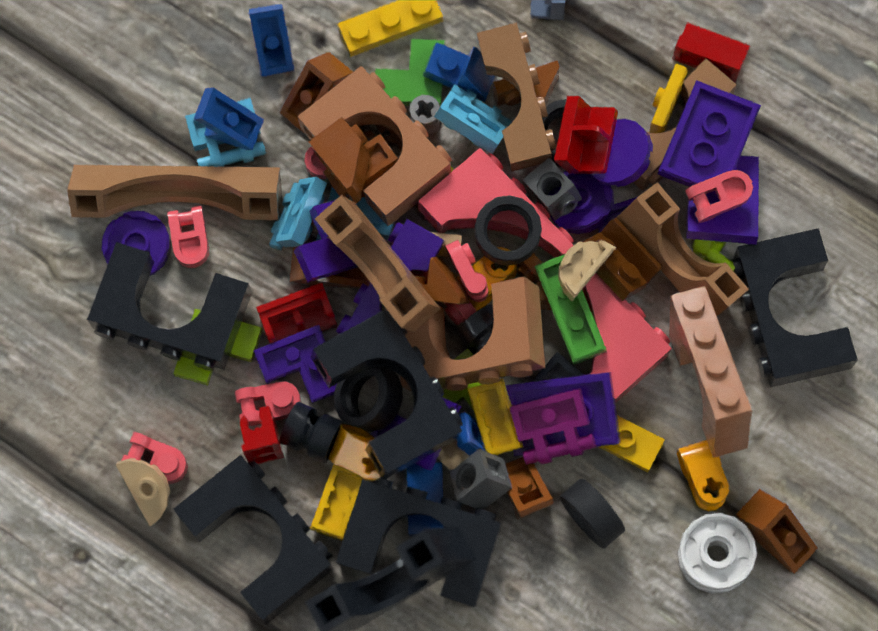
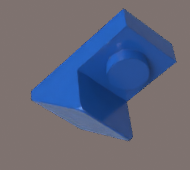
(271, 39)
(456, 68)
(228, 120)

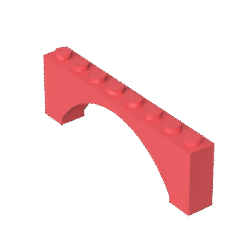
(629, 340)

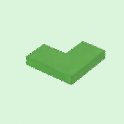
(411, 83)

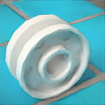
(716, 531)

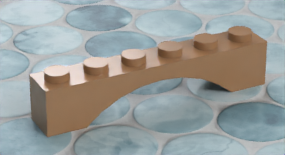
(108, 189)

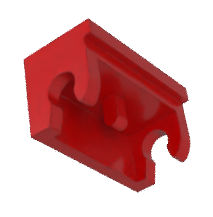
(297, 313)
(262, 442)

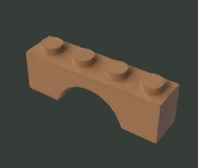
(505, 57)
(705, 73)
(654, 224)
(377, 260)

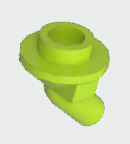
(711, 251)

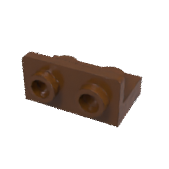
(630, 264)

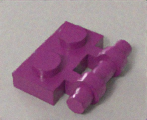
(548, 416)

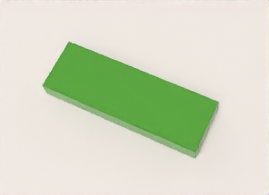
(573, 317)

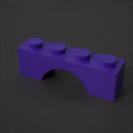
(415, 248)

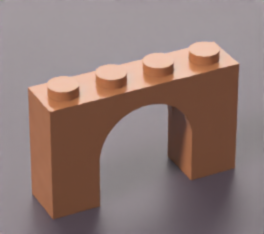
(364, 102)
(700, 341)
(511, 350)

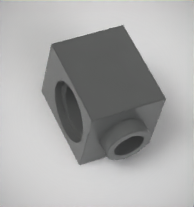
(543, 180)
(480, 479)

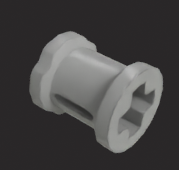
(429, 106)

